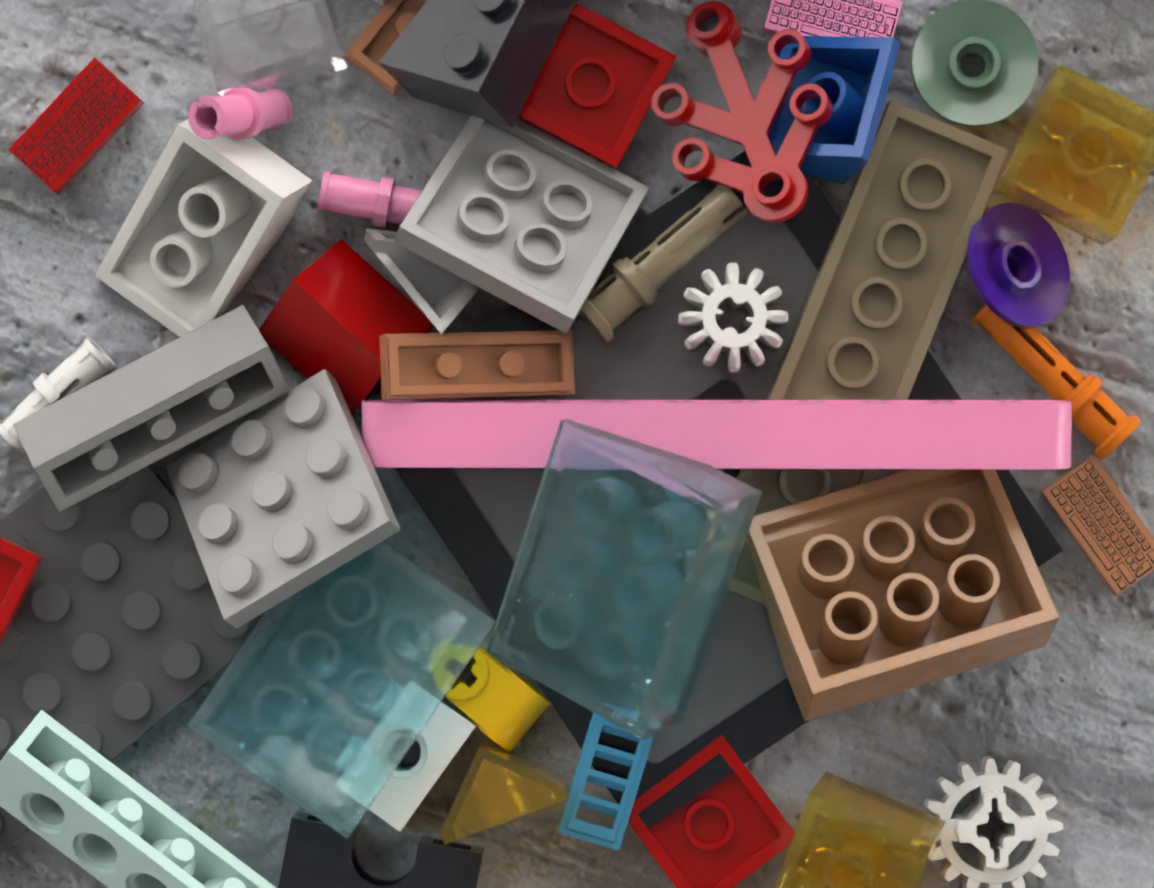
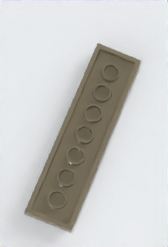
(878, 289)

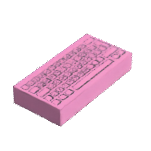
(834, 17)

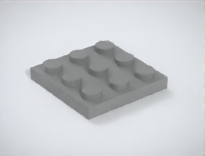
(522, 217)
(281, 499)

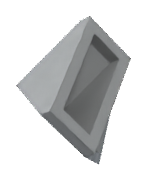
(431, 287)

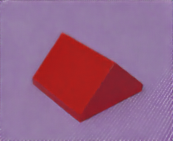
(335, 320)

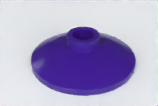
(1018, 265)

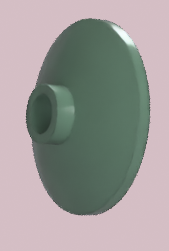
(992, 36)

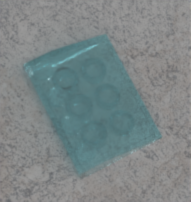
(622, 576)
(343, 682)

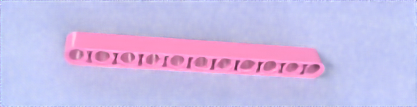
(730, 432)

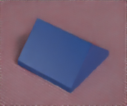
(856, 79)

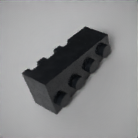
(477, 53)

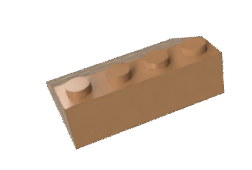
(897, 585)

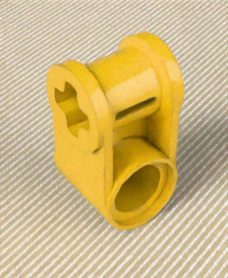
(498, 700)

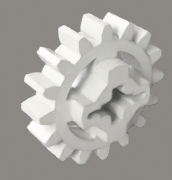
(1019, 826)

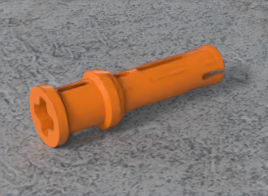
(1092, 408)

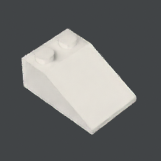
(201, 227)

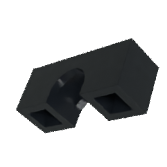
(326, 859)

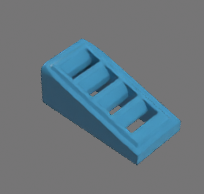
(592, 832)

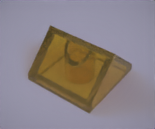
(501, 789)

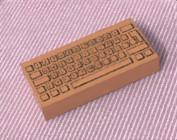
(1102, 524)

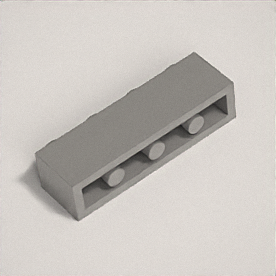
(151, 408)

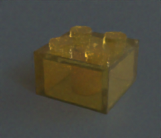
(1080, 156)
(858, 840)

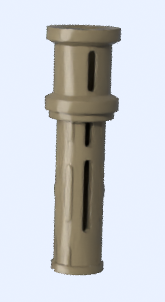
(636, 280)

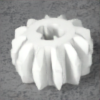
(737, 296)

